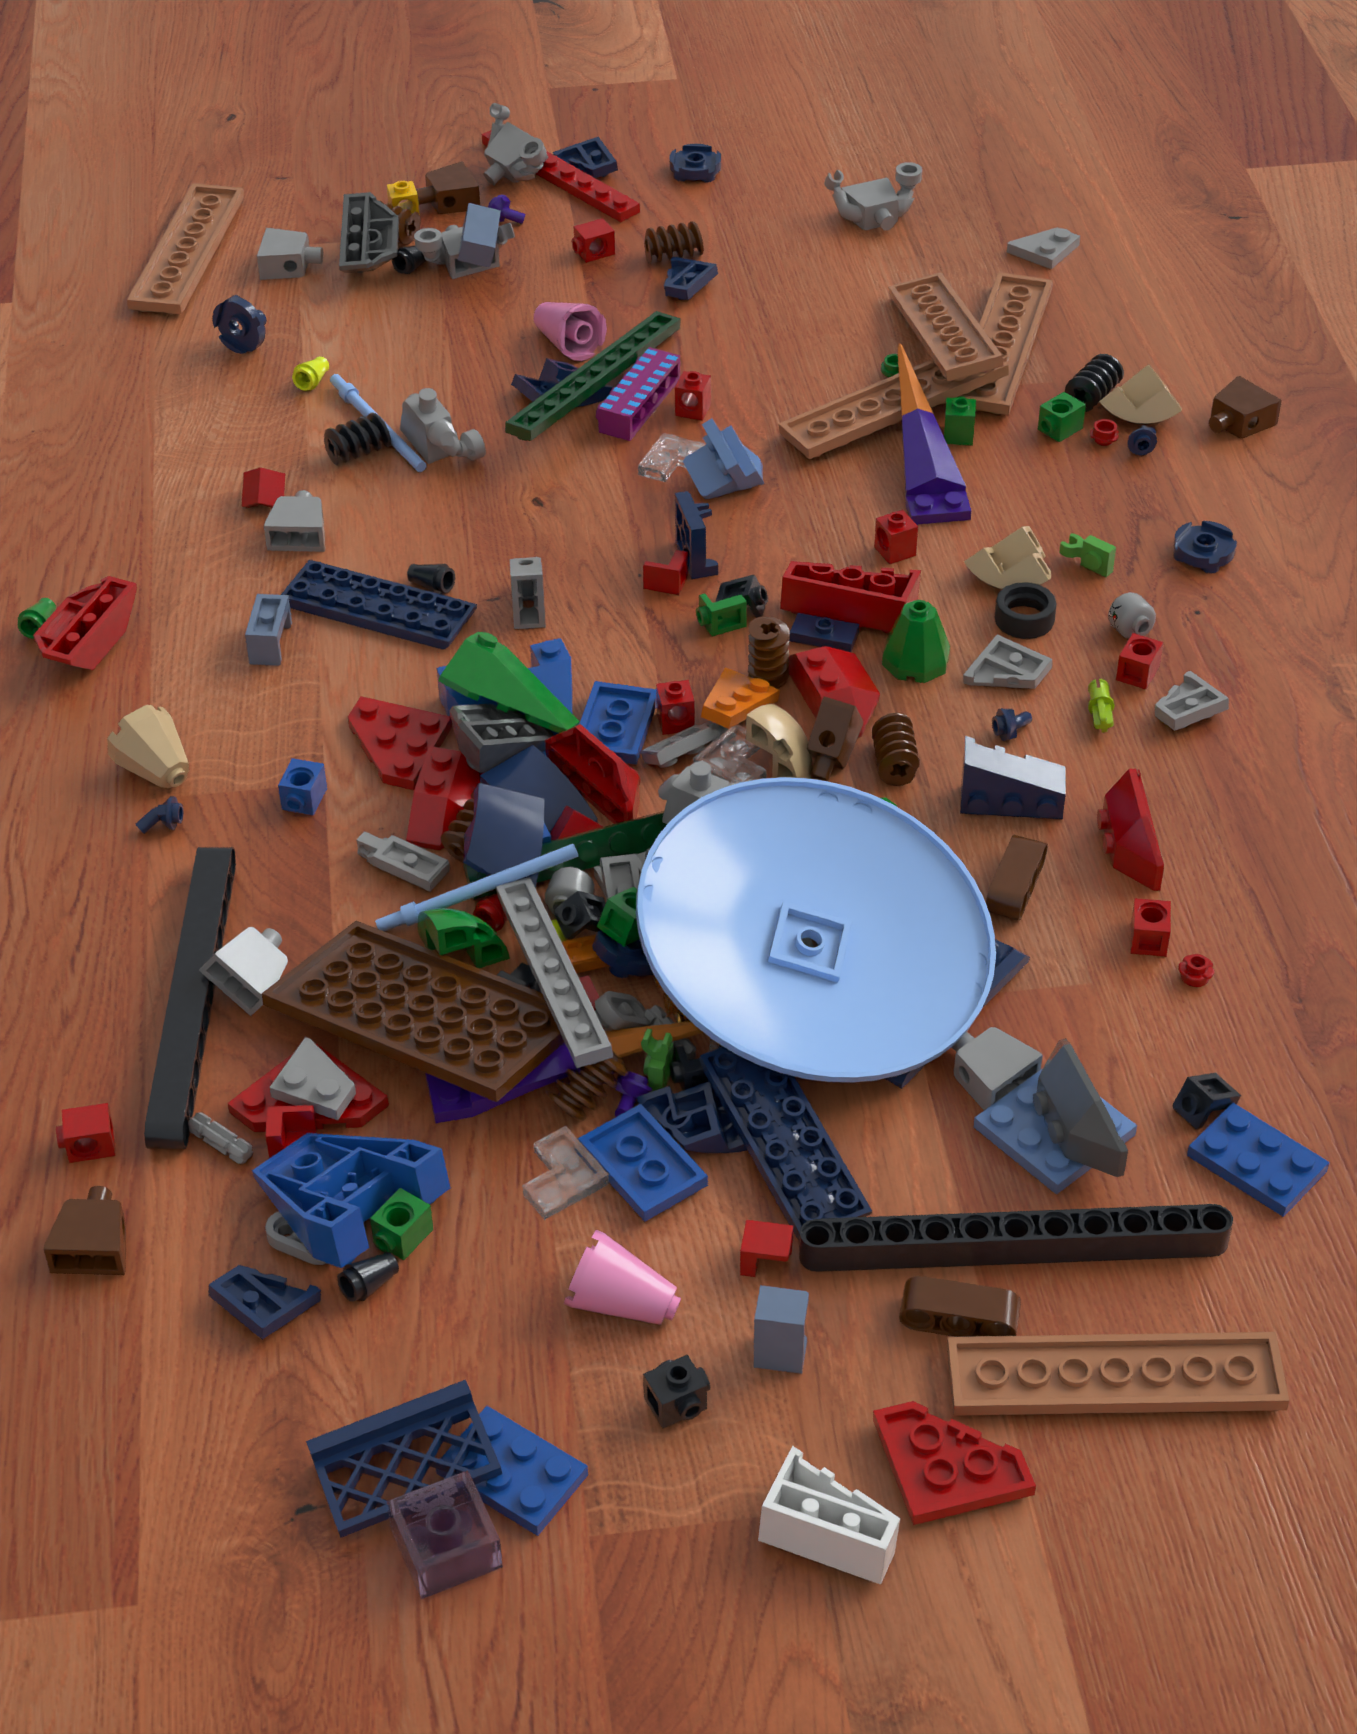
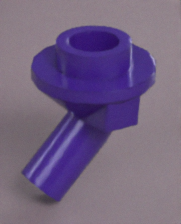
(502, 203)
(631, 1087)

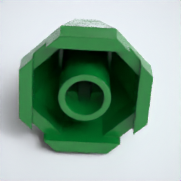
(917, 644)

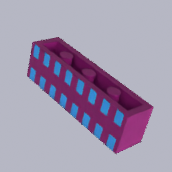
(638, 394)

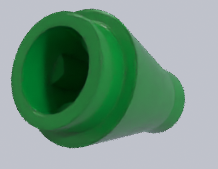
(34, 617)

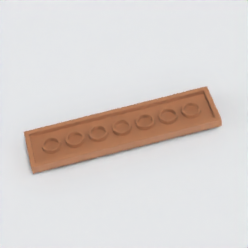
(186, 249)
(1011, 324)
(946, 327)
(873, 409)
(1116, 1373)

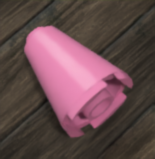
(572, 327)
(620, 1285)

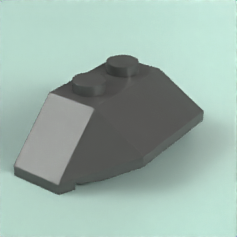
(367, 233)
(493, 736)
(1077, 1113)

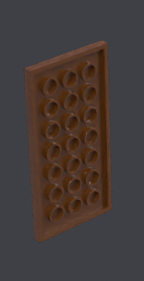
(421, 1009)

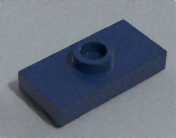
(824, 632)

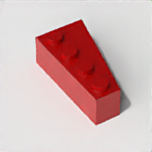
(848, 593)

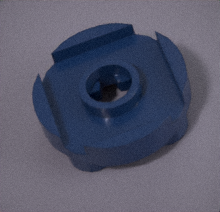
(695, 163)
(252, 322)
(1191, 547)
(622, 960)

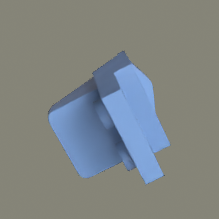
(723, 463)

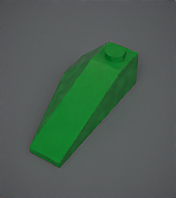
(493, 671)

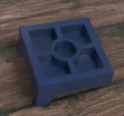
(691, 535)

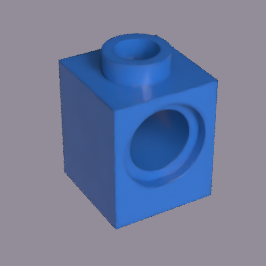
(302, 786)

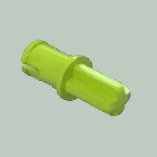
(1101, 705)

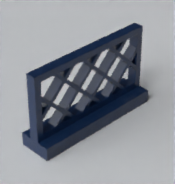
(393, 1432)

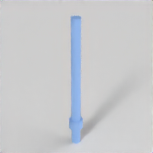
(351, 396)
(409, 913)

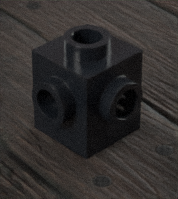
(676, 1391)

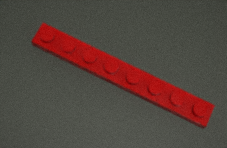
(584, 187)

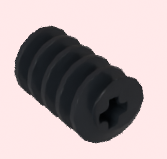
(1095, 380)
(355, 436)

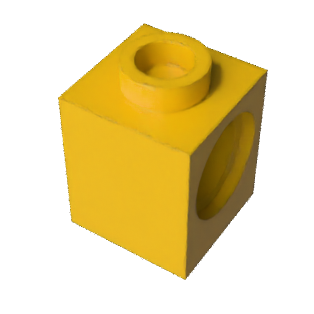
(403, 191)

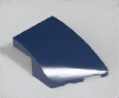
(552, 374)
(538, 776)
(504, 830)
(694, 1119)

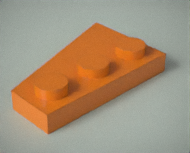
(736, 697)

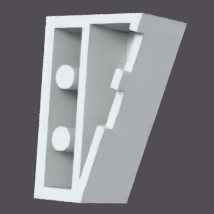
(827, 1522)

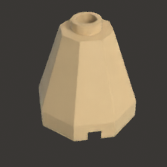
(150, 747)

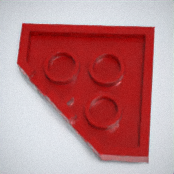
(397, 738)
(252, 1103)
(947, 1465)

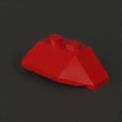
(87, 623)
(835, 676)
(596, 773)
(439, 795)
(1130, 831)

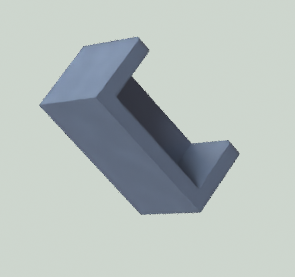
(479, 235)
(265, 628)
(780, 1329)

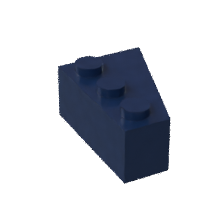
(1010, 784)

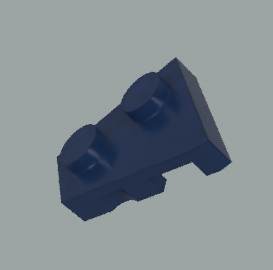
(590, 157)
(688, 277)
(261, 1299)

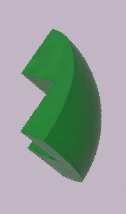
(455, 929)

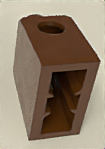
(450, 189)
(1244, 409)
(834, 724)
(88, 1236)

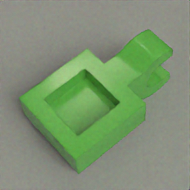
(1094, 553)
(658, 1058)

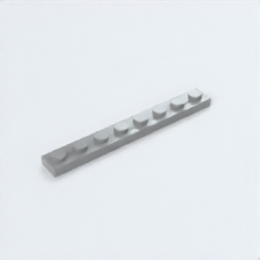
(554, 973)

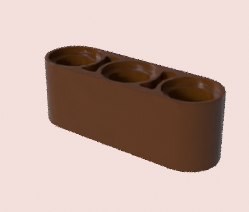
(1016, 877)
(958, 1308)

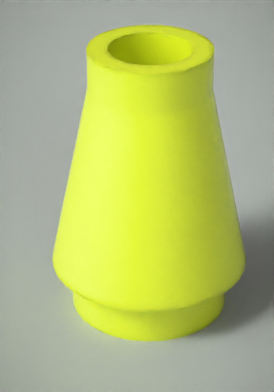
(309, 374)

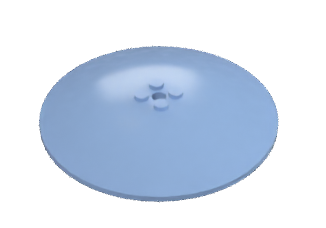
(797, 858)

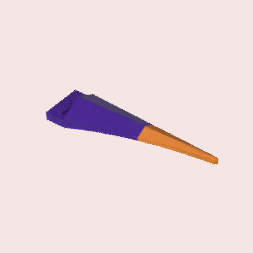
(931, 477)
(456, 1103)

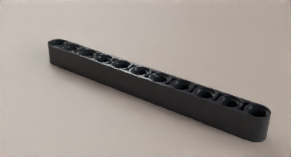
(189, 1001)
(1015, 1237)

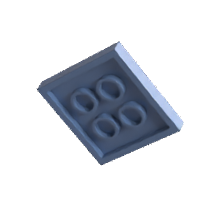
(1025, 1137)

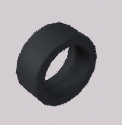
(1023, 625)

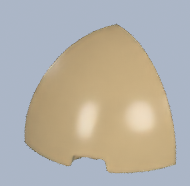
(1142, 399)
(1011, 561)
(781, 736)

